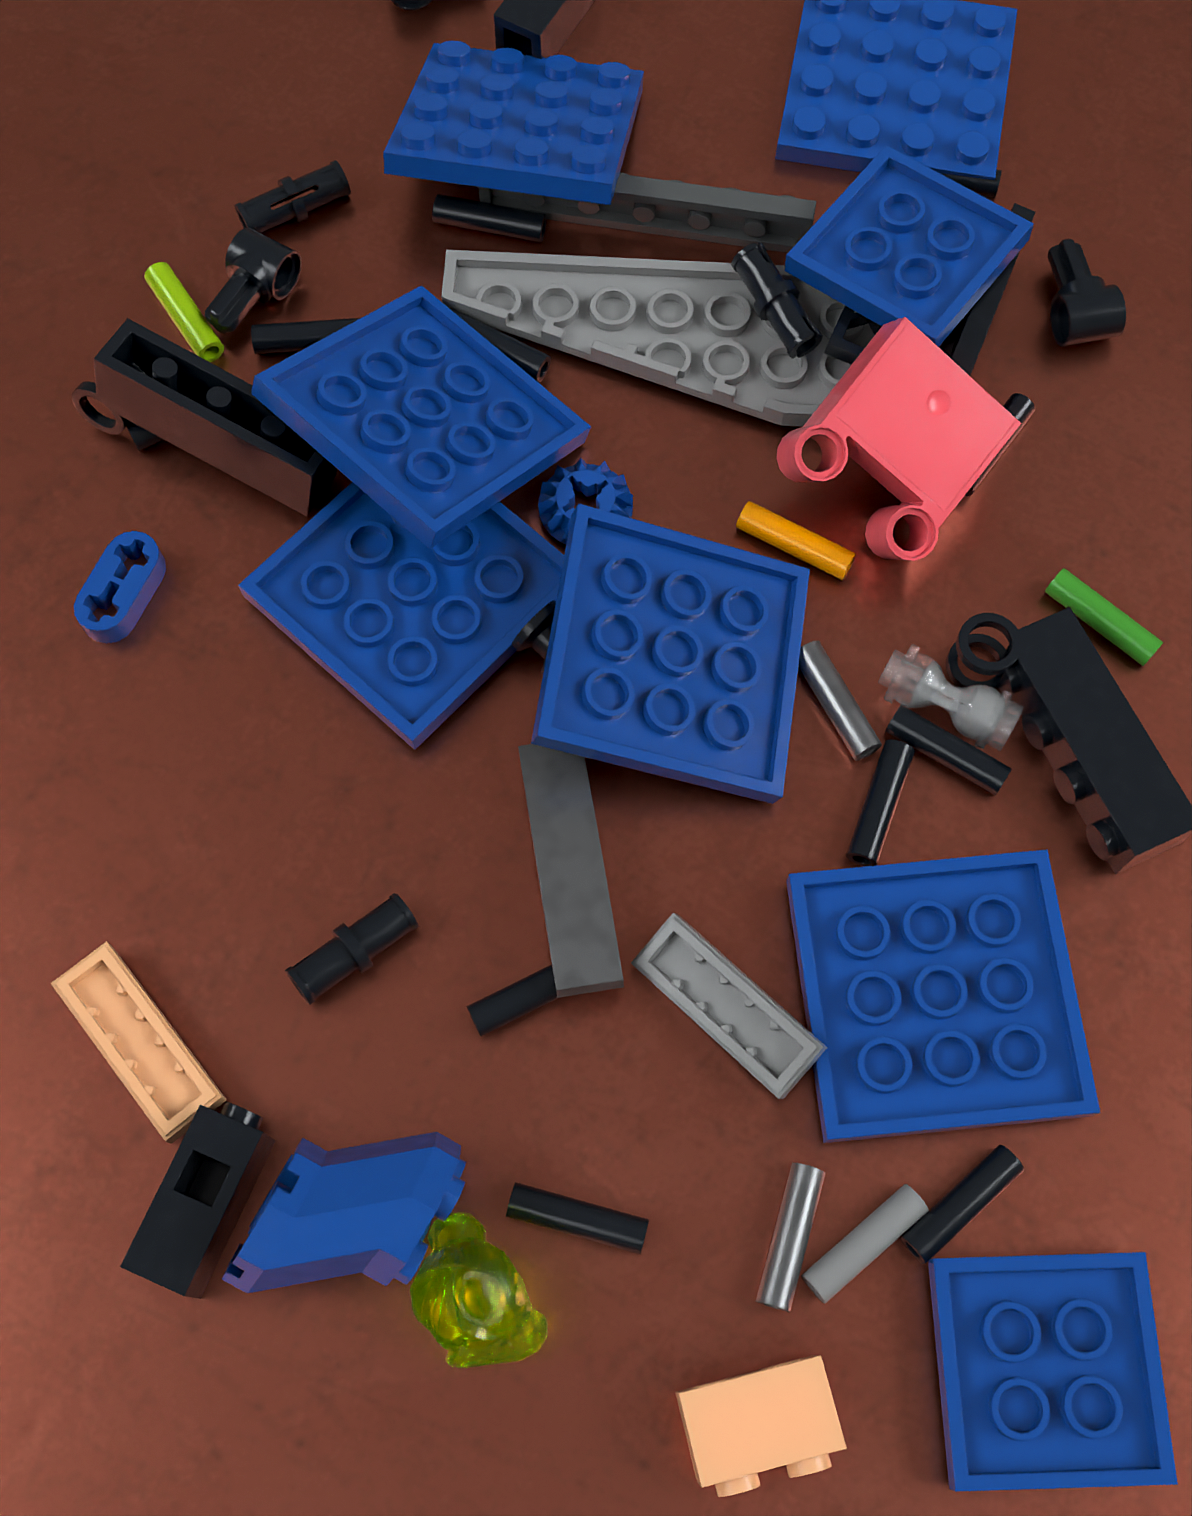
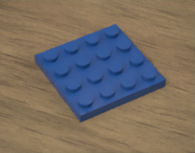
(899, 77)
(516, 123)
(421, 414)
(405, 621)
(673, 656)
(940, 996)

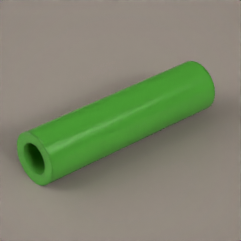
(1103, 617)

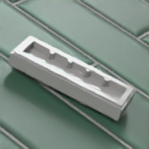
(729, 1006)

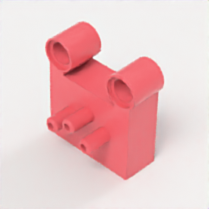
(912, 427)

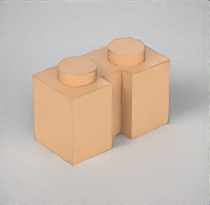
(761, 1424)

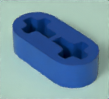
(114, 584)

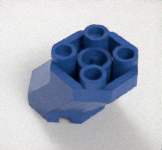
(350, 1213)

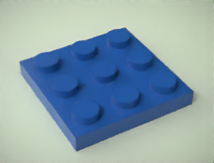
(908, 246)
(1050, 1372)

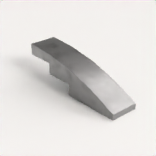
(570, 872)

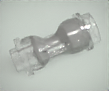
(975, 710)

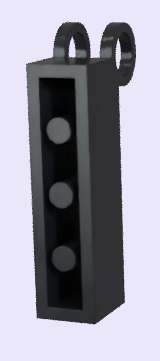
(203, 413)
(1086, 732)

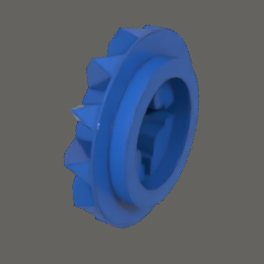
(558, 495)

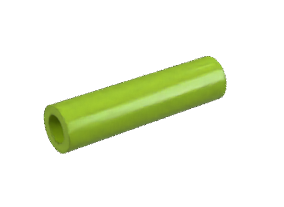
(183, 312)

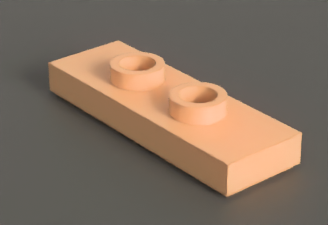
(137, 1041)

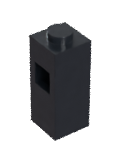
(537, 26)
(200, 1200)

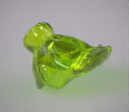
(474, 1297)

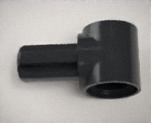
(256, 273)
(1084, 305)

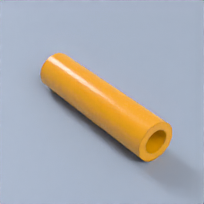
(795, 540)

